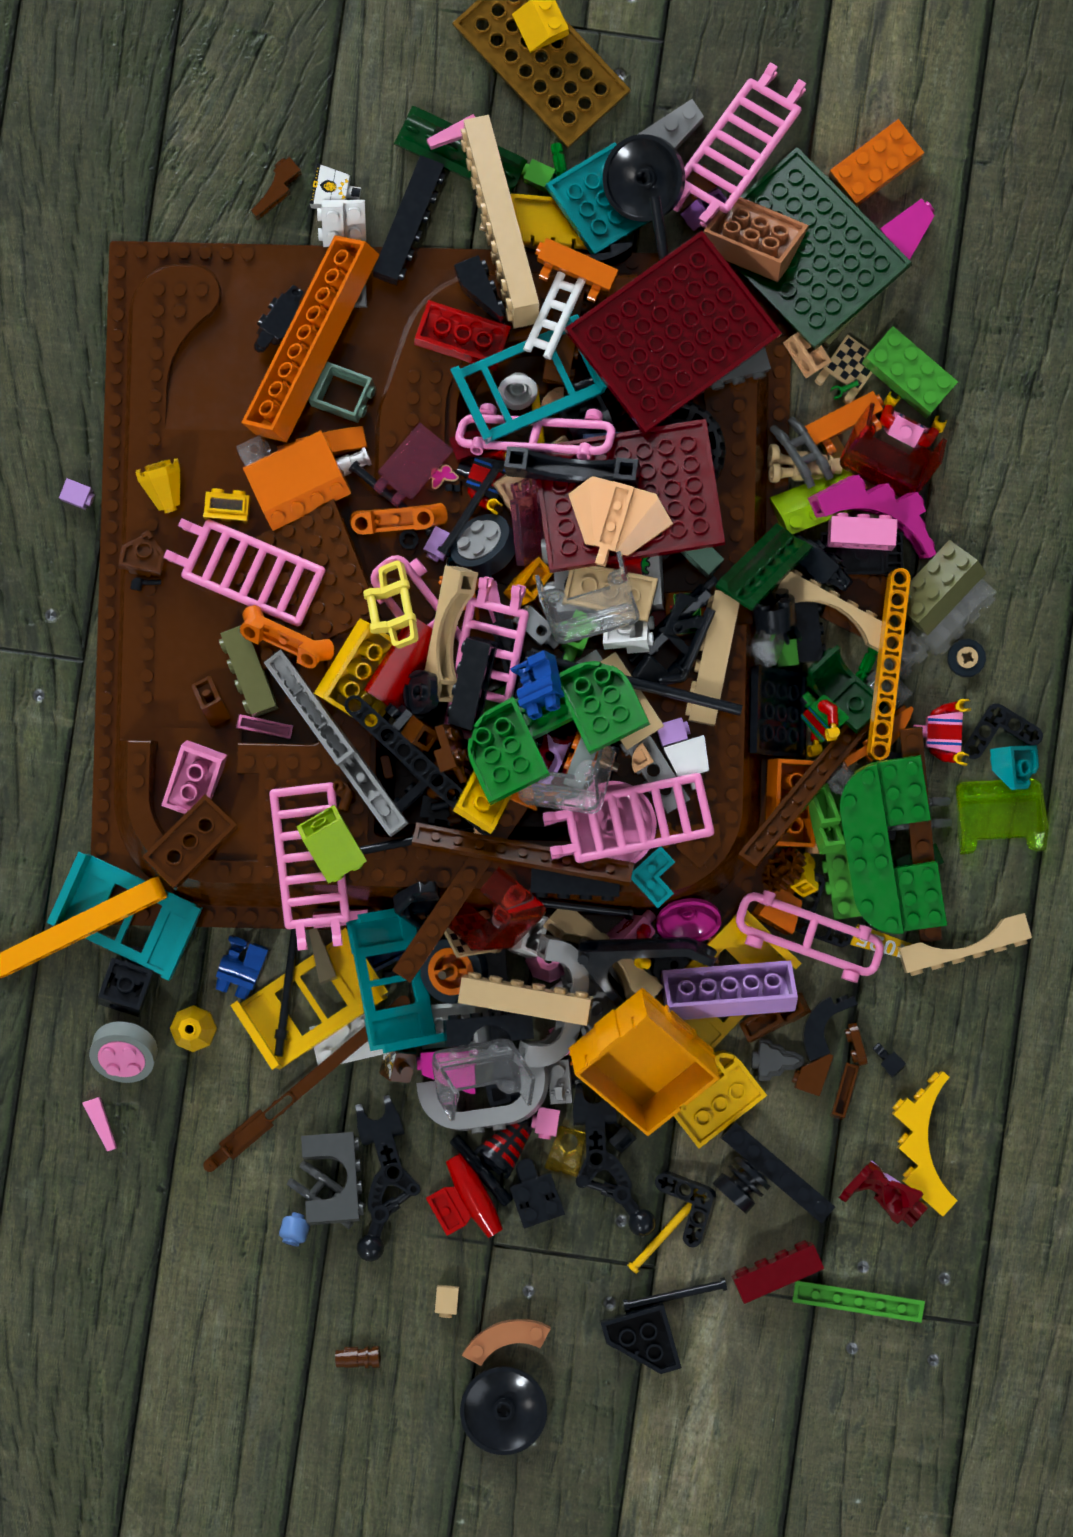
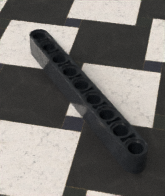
(409, 760)

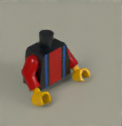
(476, 474)

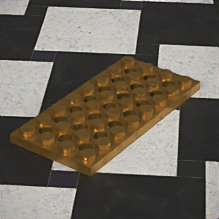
(524, 86)

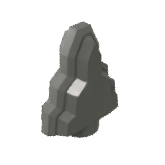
(774, 1060)

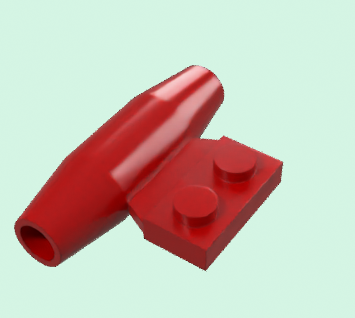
(464, 1200)

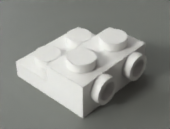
(341, 219)
(634, 638)

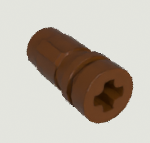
(353, 1357)

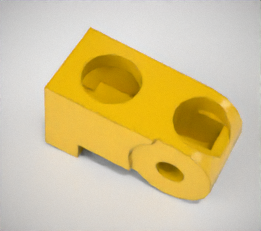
(806, 884)

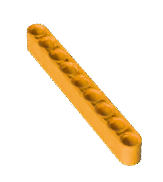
(893, 654)
(81, 926)

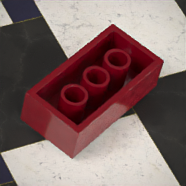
(777, 1272)

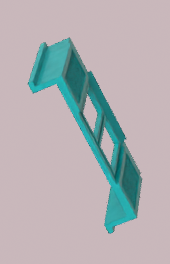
(93, 882)
(398, 1026)

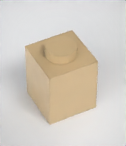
(446, 1300)

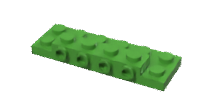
(839, 878)

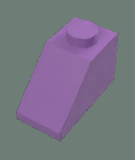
(695, 210)

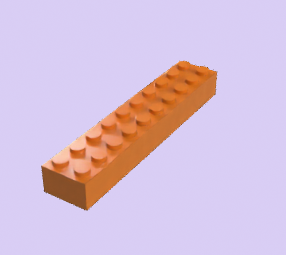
(310, 338)

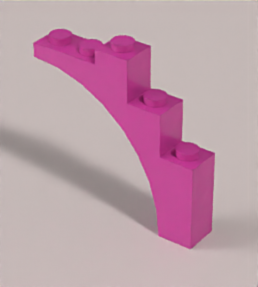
(879, 500)

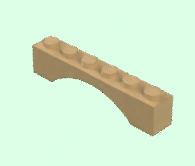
(810, 591)
(455, 592)
(572, 927)
(1008, 931)

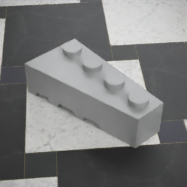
(677, 125)

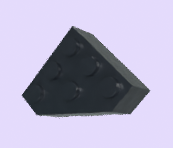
(644, 1337)

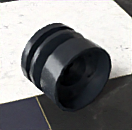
(742, 1184)

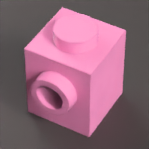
(546, 1122)

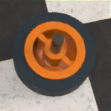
(444, 971)

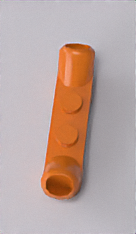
(398, 518)
(308, 651)

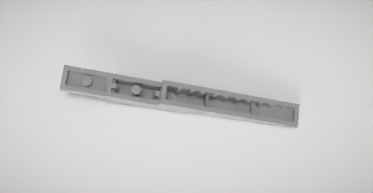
(336, 743)

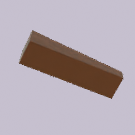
(844, 1091)

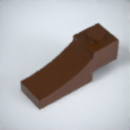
(285, 173)
(762, 1024)

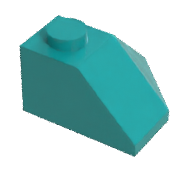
(1015, 765)

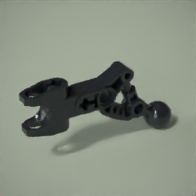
(595, 1118)
(382, 1133)

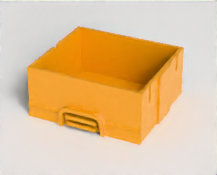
(644, 1061)

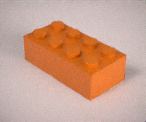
(876, 163)
(781, 778)

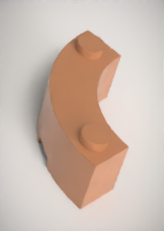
(503, 1334)

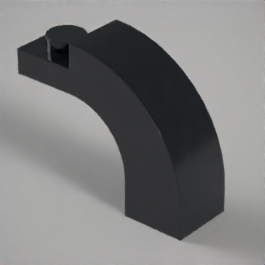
(814, 1026)

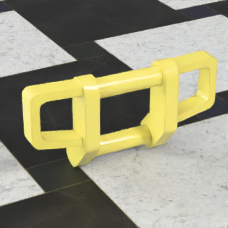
(386, 591)

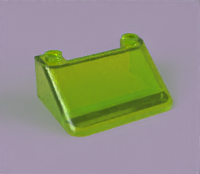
(997, 812)

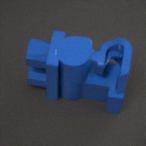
(539, 684)
(241, 973)

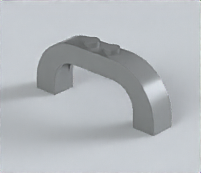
(564, 1034)
(485, 1118)

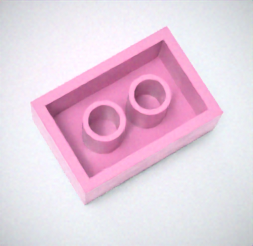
(862, 532)

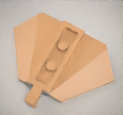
(617, 516)

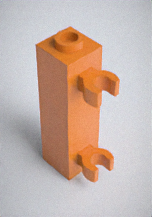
(576, 265)
(843, 420)

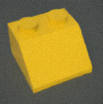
(540, 23)

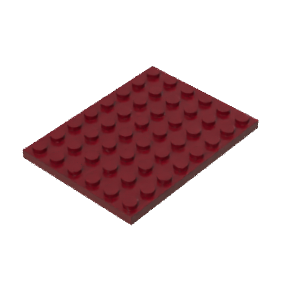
(672, 332)
(673, 465)

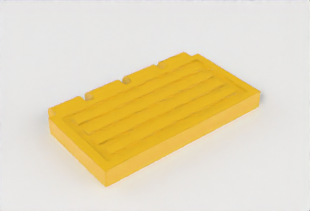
(542, 219)

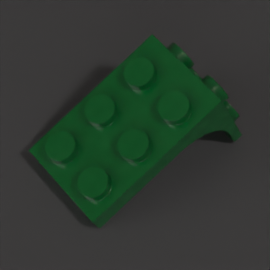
(843, 687)

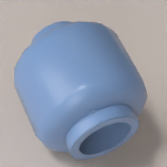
(294, 1229)

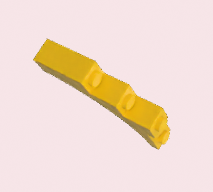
(916, 1147)

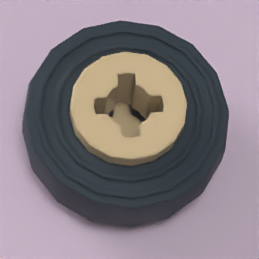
(962, 664)

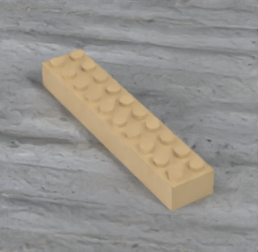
(500, 221)

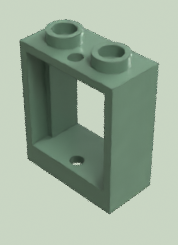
(323, 383)
(704, 560)

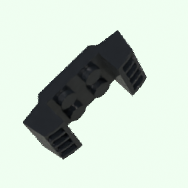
(869, 561)

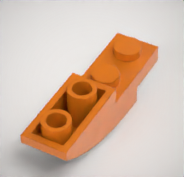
(342, 440)
(900, 721)

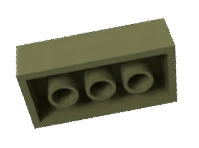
(941, 586)
(250, 677)

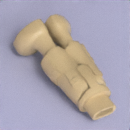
(776, 459)

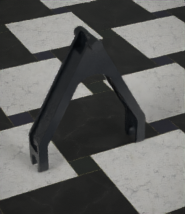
(600, 955)

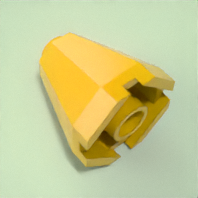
(162, 484)
(203, 1027)

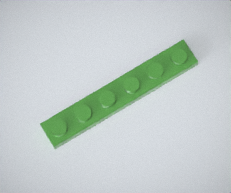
(858, 1301)

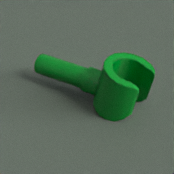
(844, 388)

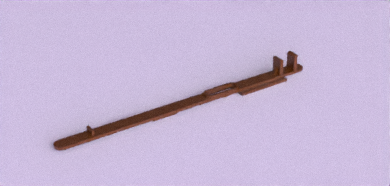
(258, 1124)

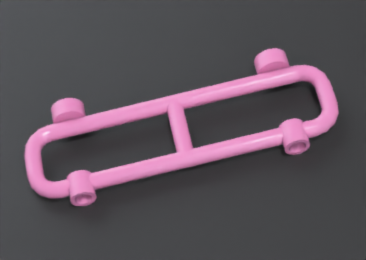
(592, 420)
(414, 570)
(756, 937)

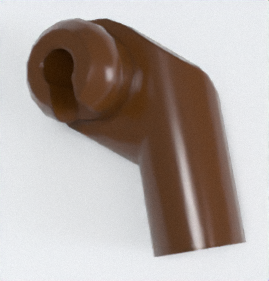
(344, 793)

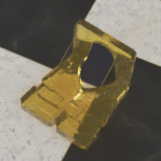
(568, 1162)

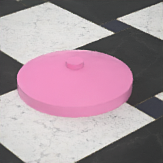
(627, 820)

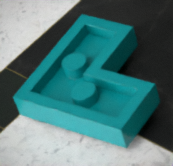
(648, 875)

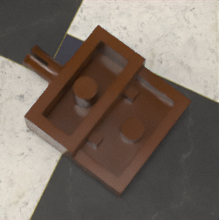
(453, 754)

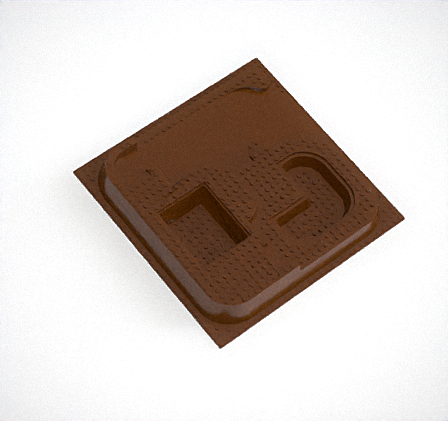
(179, 389)

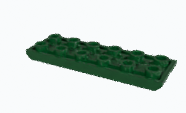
(423, 125)
(763, 567)

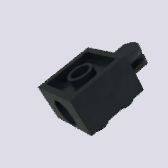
(127, 986)
(535, 1195)

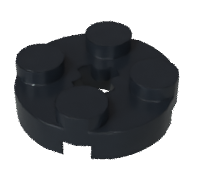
(422, 682)

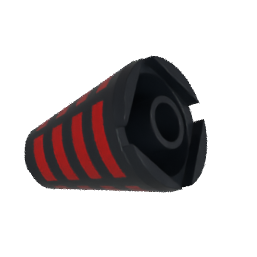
(504, 1148)

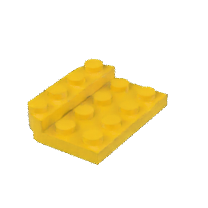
(722, 1101)

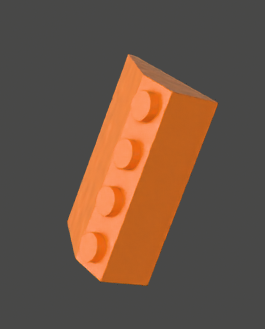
(296, 480)

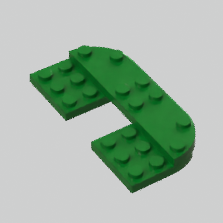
(504, 736)
(888, 895)

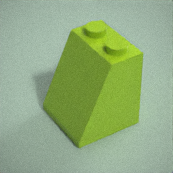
(331, 844)

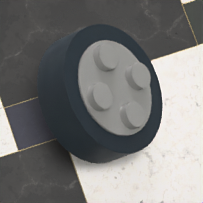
(484, 545)

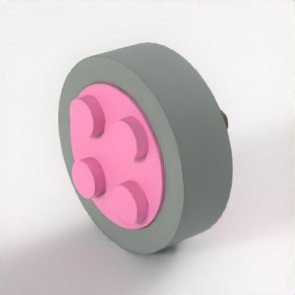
(123, 1052)

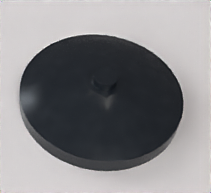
(643, 169)
(503, 1410)

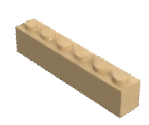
(714, 657)
(525, 999)

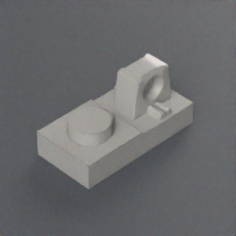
(560, 1082)

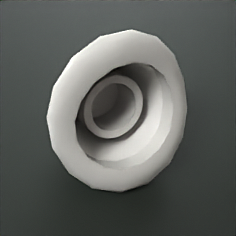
(518, 391)

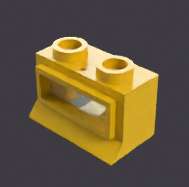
(227, 506)

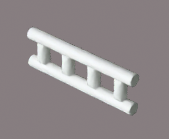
(549, 303)

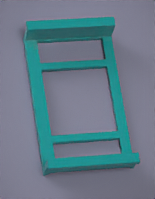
(534, 416)

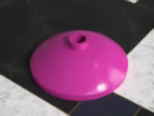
(689, 918)

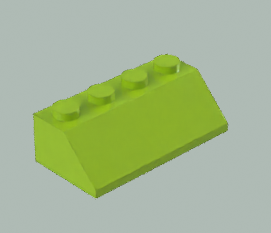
(794, 508)

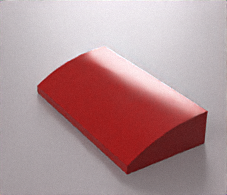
(460, 334)
(398, 664)

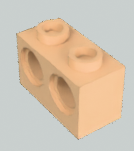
(805, 356)

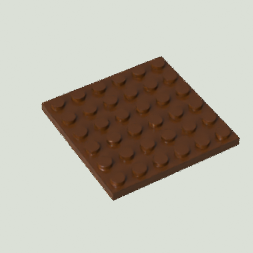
(340, 596)

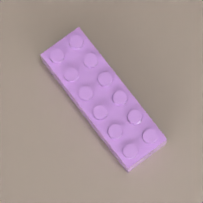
(730, 990)

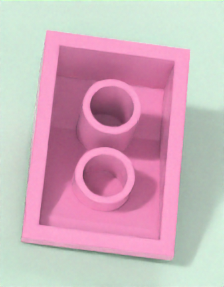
(193, 776)

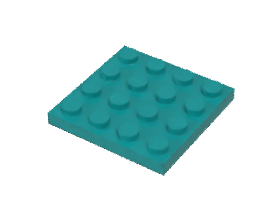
(586, 207)

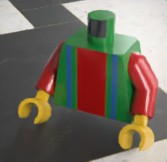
(823, 719)

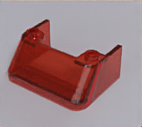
(885, 464)
(514, 909)

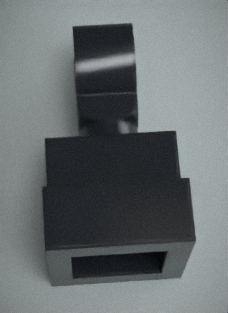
(891, 1063)

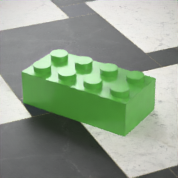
(909, 372)

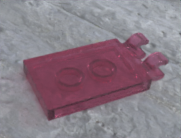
(413, 464)
(526, 521)

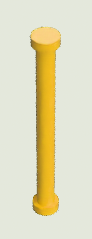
(657, 1241)

